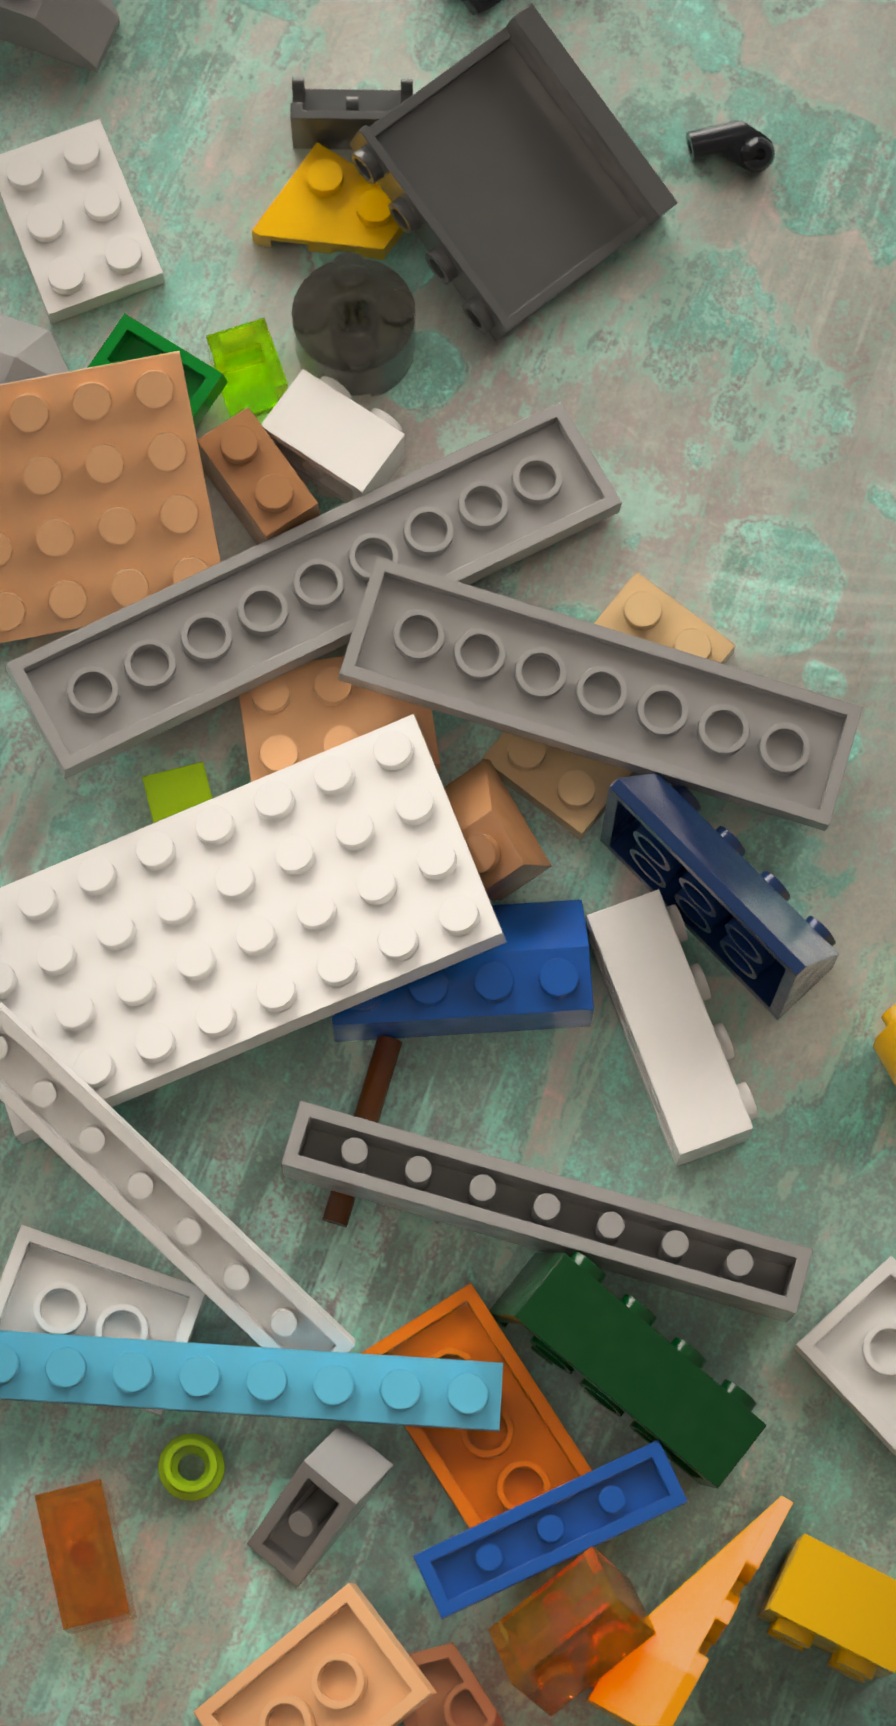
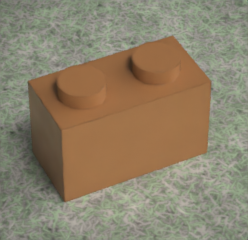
(255, 477)

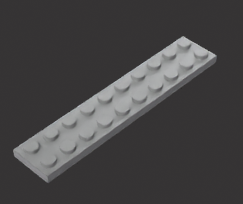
(305, 589)

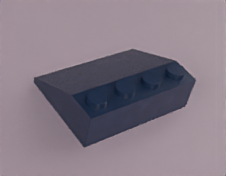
(718, 893)

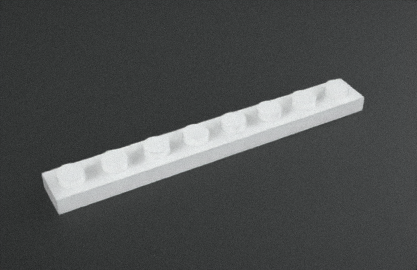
(158, 1198)

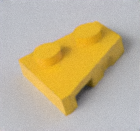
(330, 210)

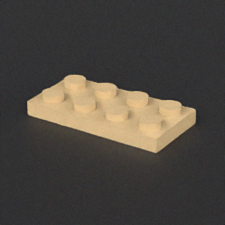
(576, 787)

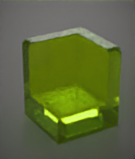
(250, 366)

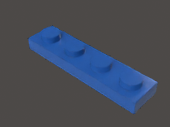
(550, 1529)

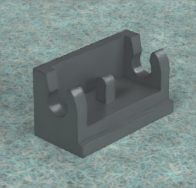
(337, 114)

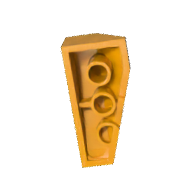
(661, 1673)

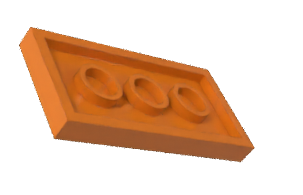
(487, 1469)

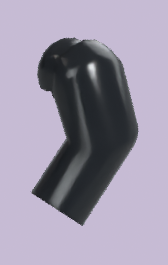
(735, 142)

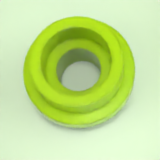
(176, 1452)

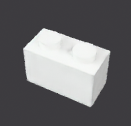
(335, 438)

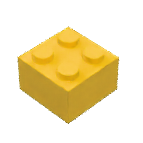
(835, 1606)

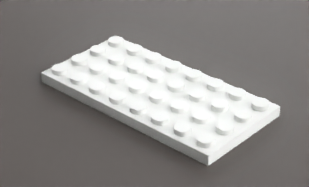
(244, 917)

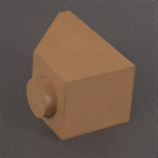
(495, 831)

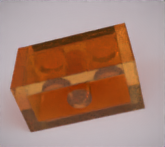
(85, 1556)
(571, 1631)

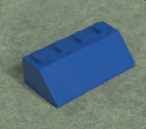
(522, 985)

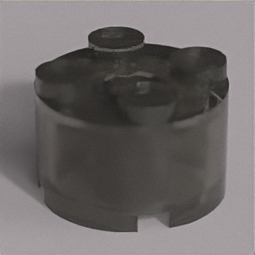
(380, 321)

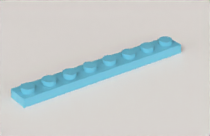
(250, 1381)

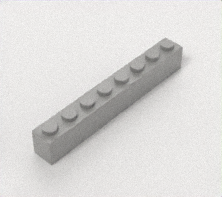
(546, 1212)

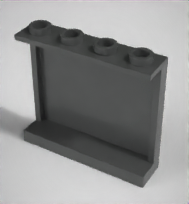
(511, 174)

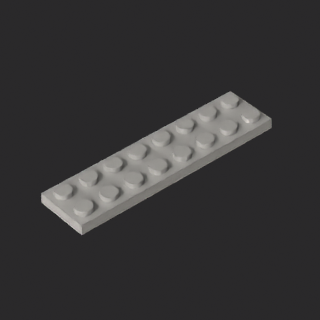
(600, 693)

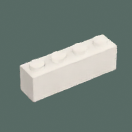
(669, 1027)

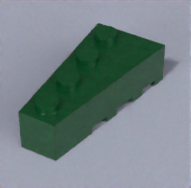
(630, 1364)

